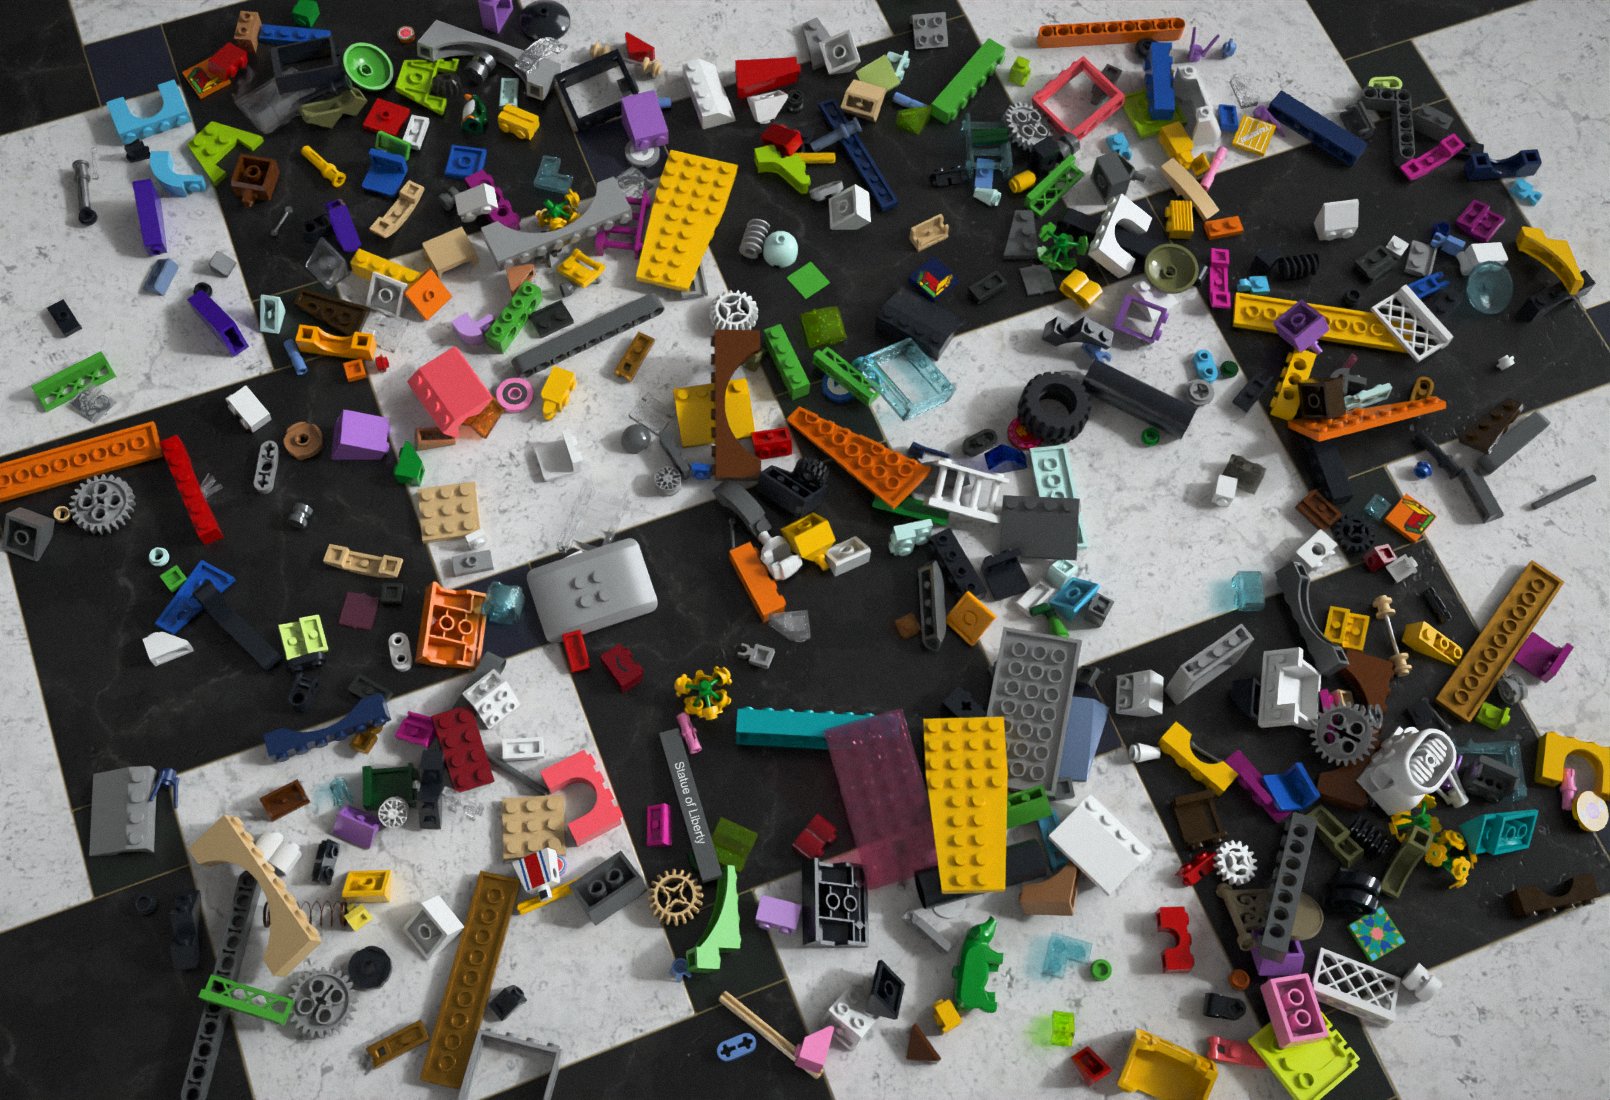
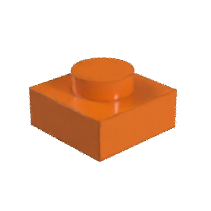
(355, 370)

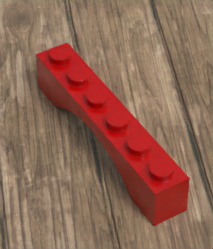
(190, 490)

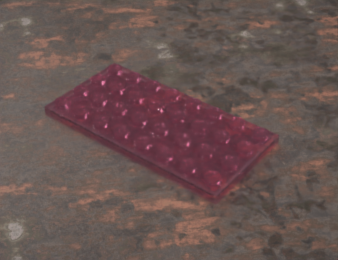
(883, 797)

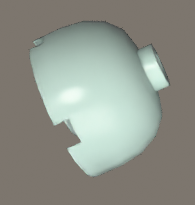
(780, 249)

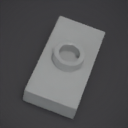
(472, 563)

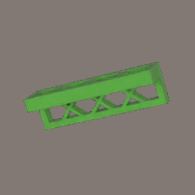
(1051, 181)
(68, 377)
(844, 377)
(241, 1005)

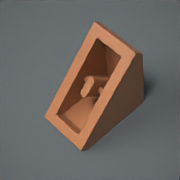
(518, 275)

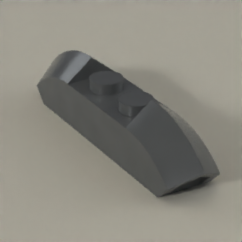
(932, 605)

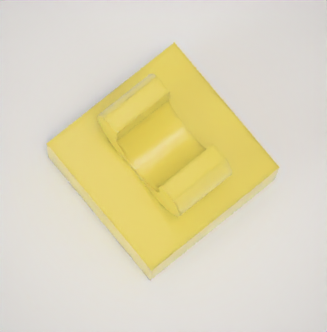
(357, 916)

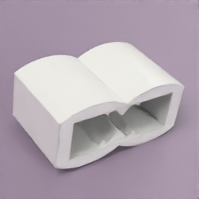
(277, 852)

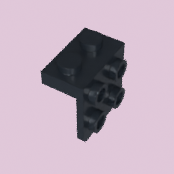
(1005, 574)

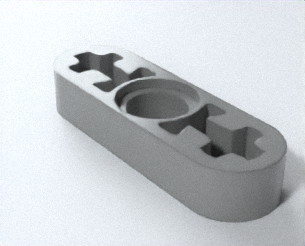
(262, 460)

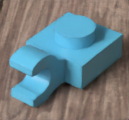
(1256, 285)

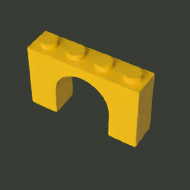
(1555, 748)

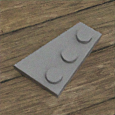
(814, 33)

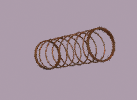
(343, 904)

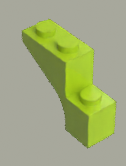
(789, 168)

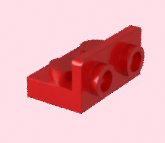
(772, 443)

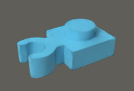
(1119, 144)
(1522, 190)

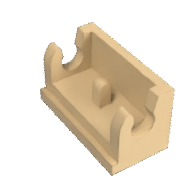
(929, 232)

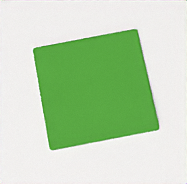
(808, 280)

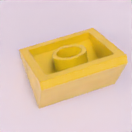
(367, 886)

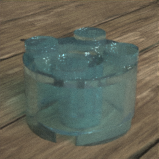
(503, 603)

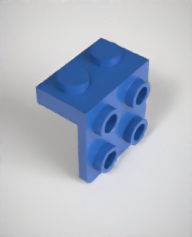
(385, 172)
(1292, 789)

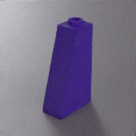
(150, 217)
(218, 322)

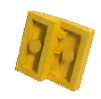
(1346, 628)

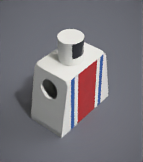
(539, 873)

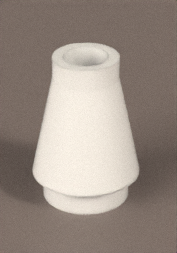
(1142, 752)

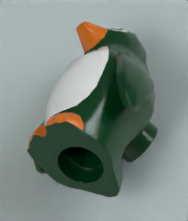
(473, 115)

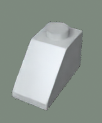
(165, 647)

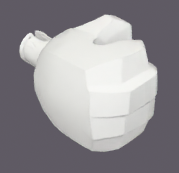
(778, 556)

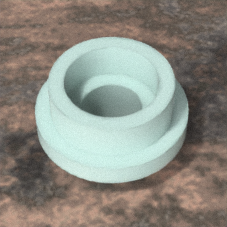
(158, 552)

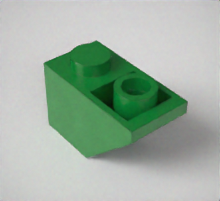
(410, 467)

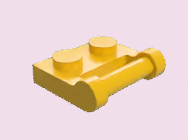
(578, 273)

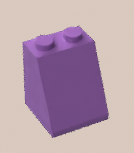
(644, 121)
(360, 436)

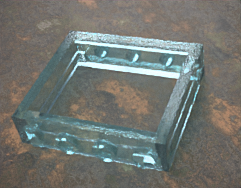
(888, 389)

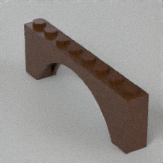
(731, 458)
(1370, 681)

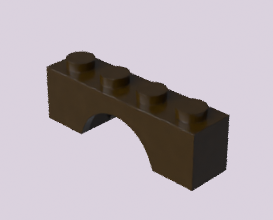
(1531, 900)

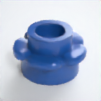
(1422, 470)

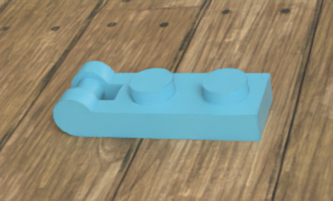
(1046, 827)

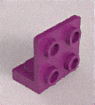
(1542, 657)

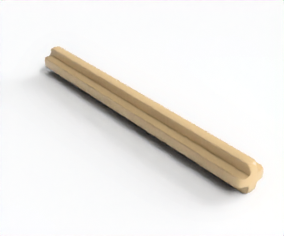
(761, 1027)

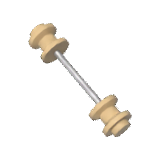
(647, 66)
(1399, 660)

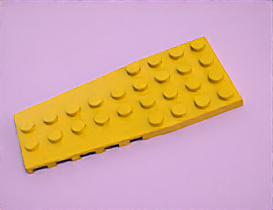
(684, 218)
(968, 801)

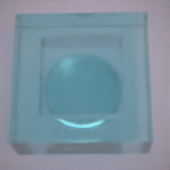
(1377, 506)

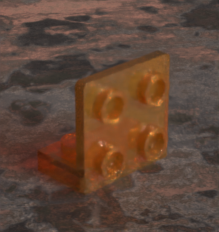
(486, 420)

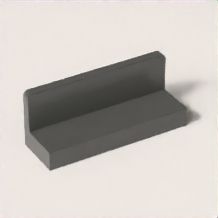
(1480, 494)

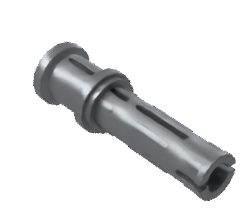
(82, 179)

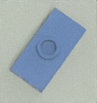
(983, 177)

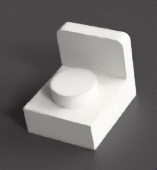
(1402, 567)

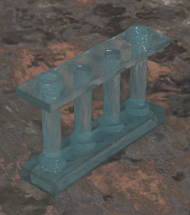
(1004, 151)

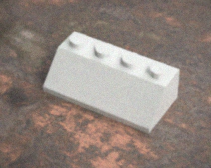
(707, 93)

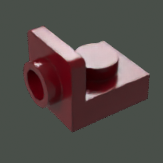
(1379, 557)

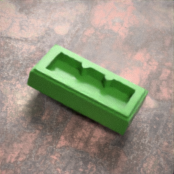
(392, 144)

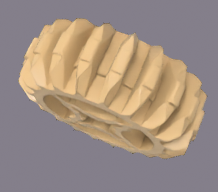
(680, 888)

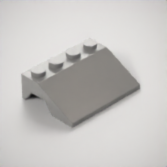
(122, 811)

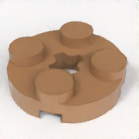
(303, 450)

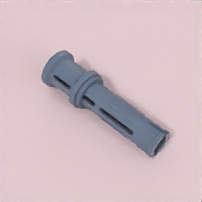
(843, 131)

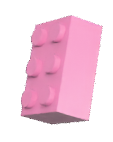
(1294, 1011)

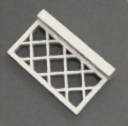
(1421, 316)
(1354, 1004)

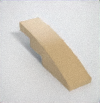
(1189, 188)

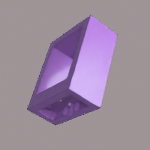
(494, 13)
(1122, 313)

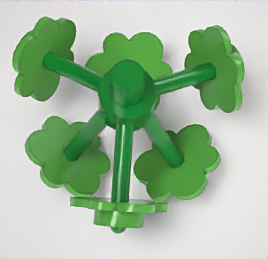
(1062, 243)

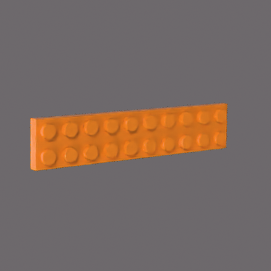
(79, 461)

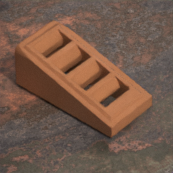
(430, 444)

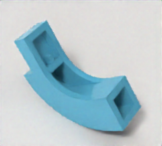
(173, 183)

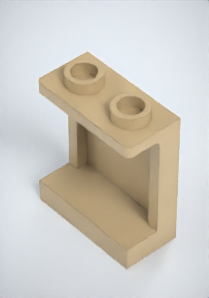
(449, 251)

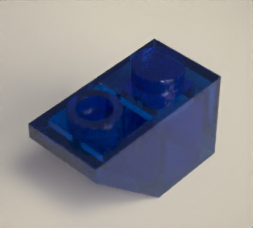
(1005, 459)

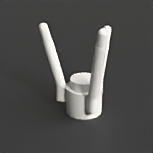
(1456, 794)

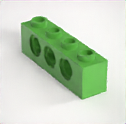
(514, 317)

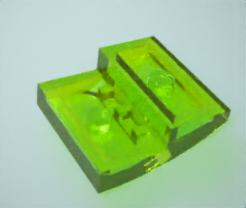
(823, 326)
(733, 843)

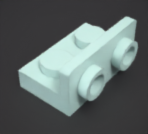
(898, 63)

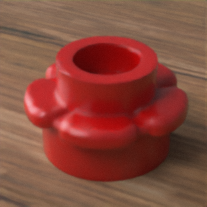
(382, 363)

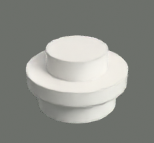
(1505, 362)

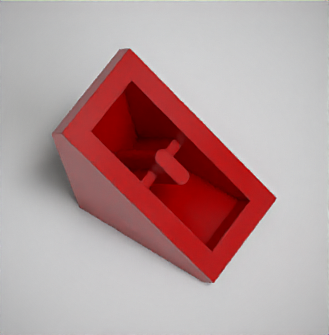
(638, 49)
(1090, 1065)

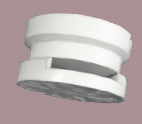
(394, 812)

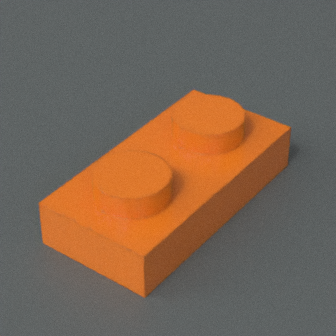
(1223, 227)

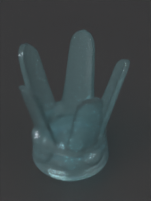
(339, 787)

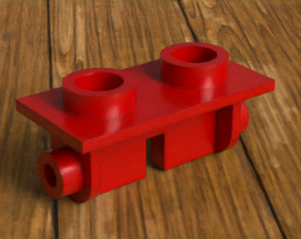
(1202, 862)

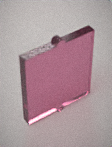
(359, 611)

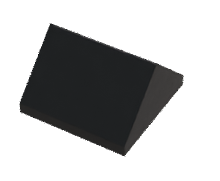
(885, 992)

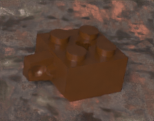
(254, 178)

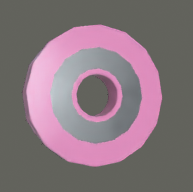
(513, 385)

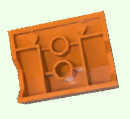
(451, 628)

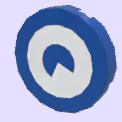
(835, 391)

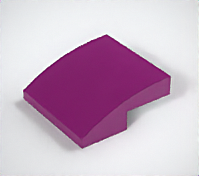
(1479, 221)

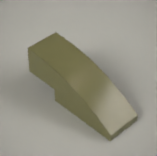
(1336, 837)

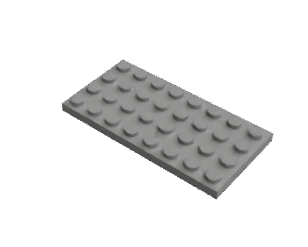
(1035, 697)

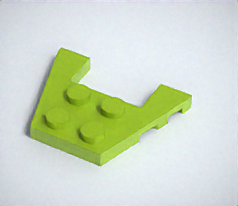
(417, 78)
(215, 142)

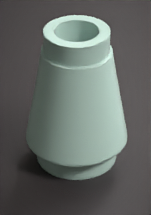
(988, 196)

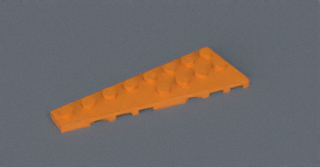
(1364, 418)
(872, 464)

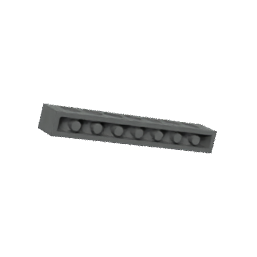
(1295, 856)

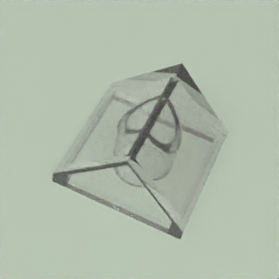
(327, 264)

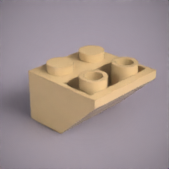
(863, 100)

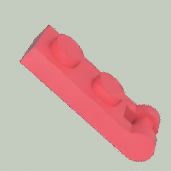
(1234, 1052)

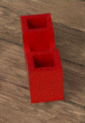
(1175, 921)

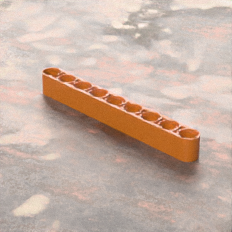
(1109, 32)

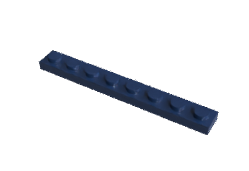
(860, 157)

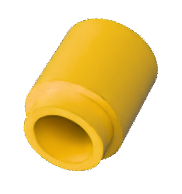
(1022, 181)

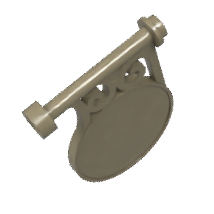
(1306, 923)

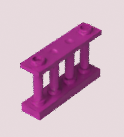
(603, 243)

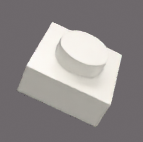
(1396, 247)
(476, 539)

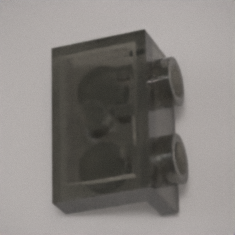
(1248, 473)

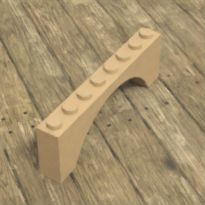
(290, 932)

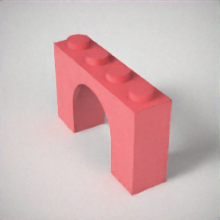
(580, 769)

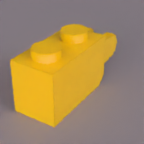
(1177, 144)
(557, 391)

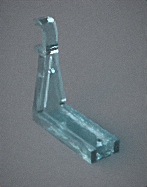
(1512, 754)

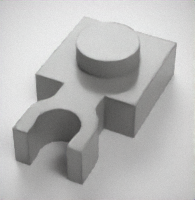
(759, 656)

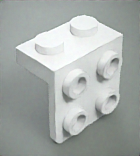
(559, 457)

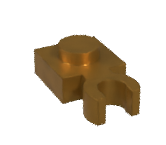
(365, 741)

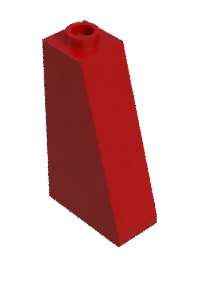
(762, 75)

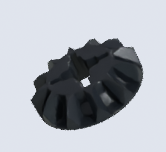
(1141, 46)

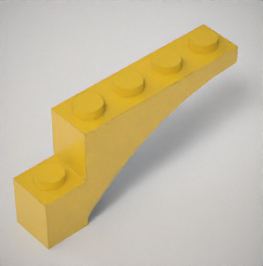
(1553, 254)

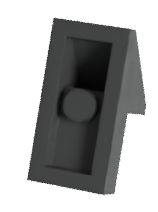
(1098, 610)

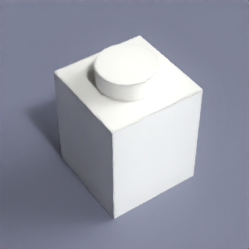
(1224, 490)

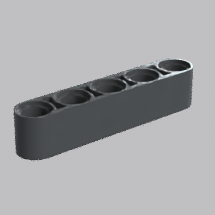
(1514, 442)

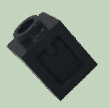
(507, 1001)

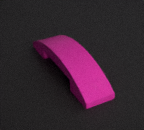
(1432, 159)
(1218, 278)

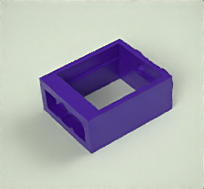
(342, 225)

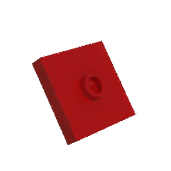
(386, 117)

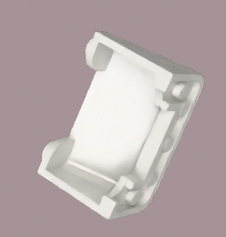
(1190, 90)

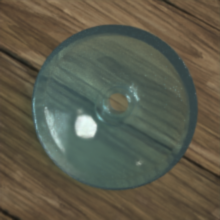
(1489, 287)

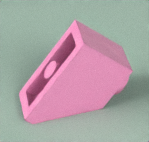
(813, 1050)

